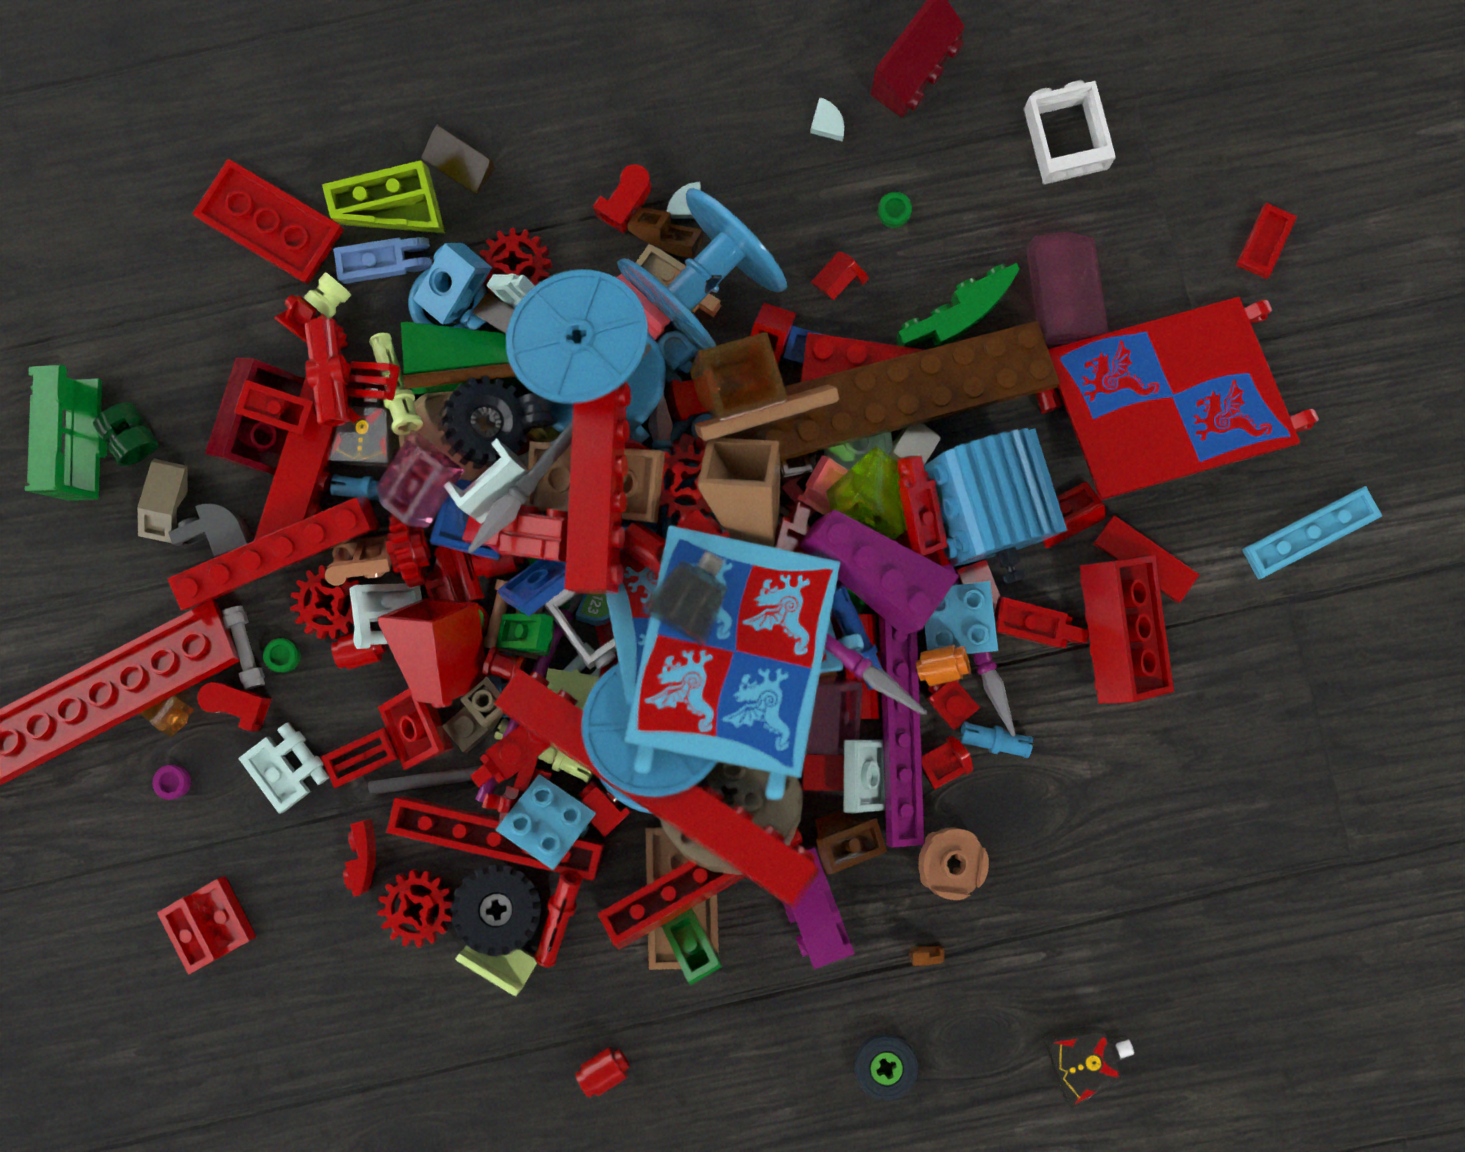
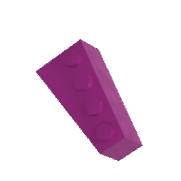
(880, 571)

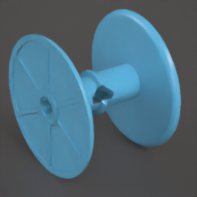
(729, 247)
(581, 341)
(604, 735)

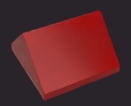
(414, 729)

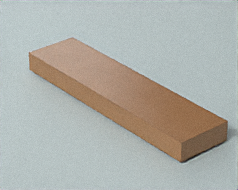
(796, 404)

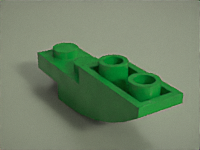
(970, 303)

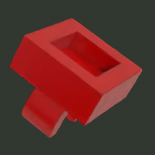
(528, 775)

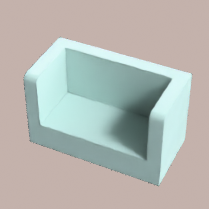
(490, 486)

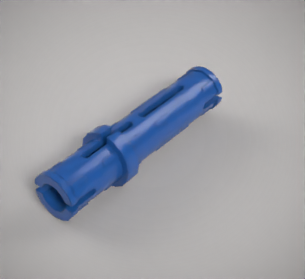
(851, 624)

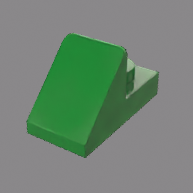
(526, 633)
(691, 946)

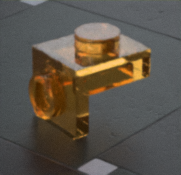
(169, 715)

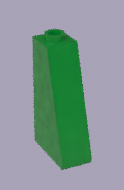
(449, 348)

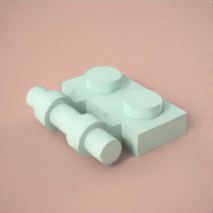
(276, 775)

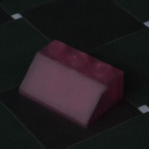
(1066, 287)

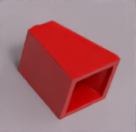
(437, 648)

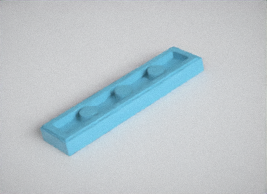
(1311, 532)

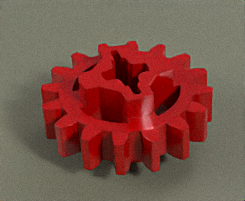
(512, 244)
(677, 472)
(408, 551)
(316, 609)
(409, 897)

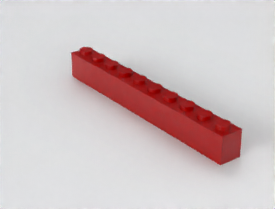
(692, 812)

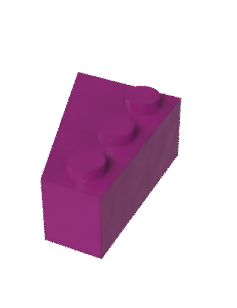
(820, 922)

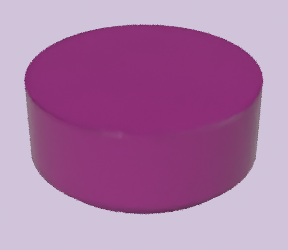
(171, 782)

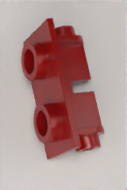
(302, 312)

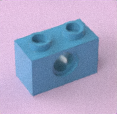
(467, 276)

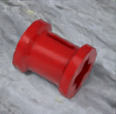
(502, 664)

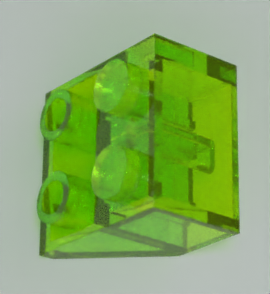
(871, 494)

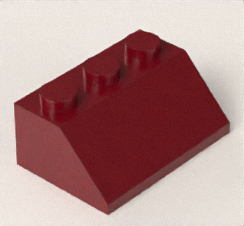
(918, 57)
(245, 439)

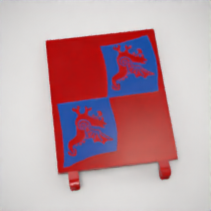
(1174, 397)

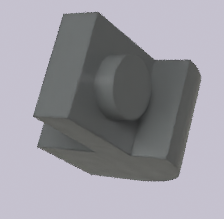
(219, 525)

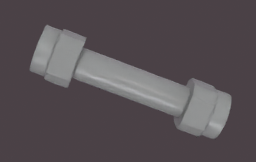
(252, 675)

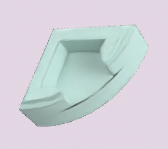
(828, 121)
(678, 205)

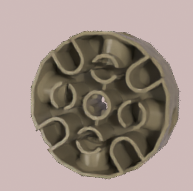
(749, 790)

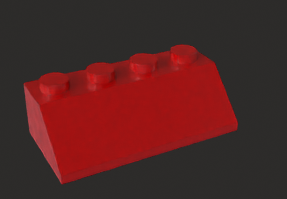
(1126, 629)

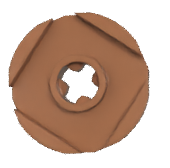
(933, 863)

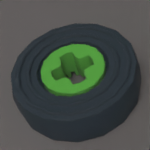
(878, 1084)

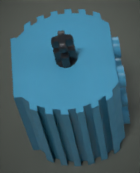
(995, 499)

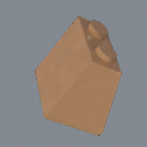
(743, 487)

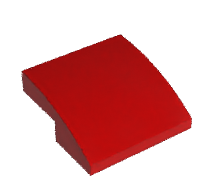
(206, 925)

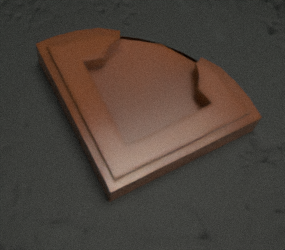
(926, 955)

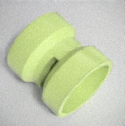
(327, 295)

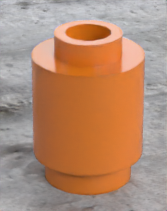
(943, 665)

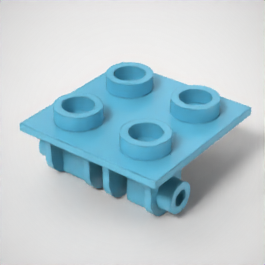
(964, 620)
(546, 822)

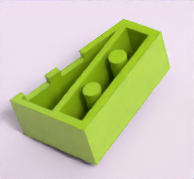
(387, 199)

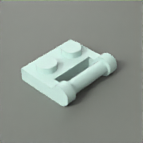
(374, 601)

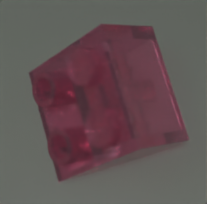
(416, 481)
(834, 715)

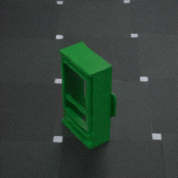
(83, 445)

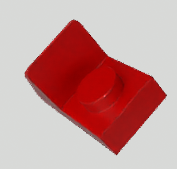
(274, 407)

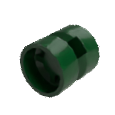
(124, 431)

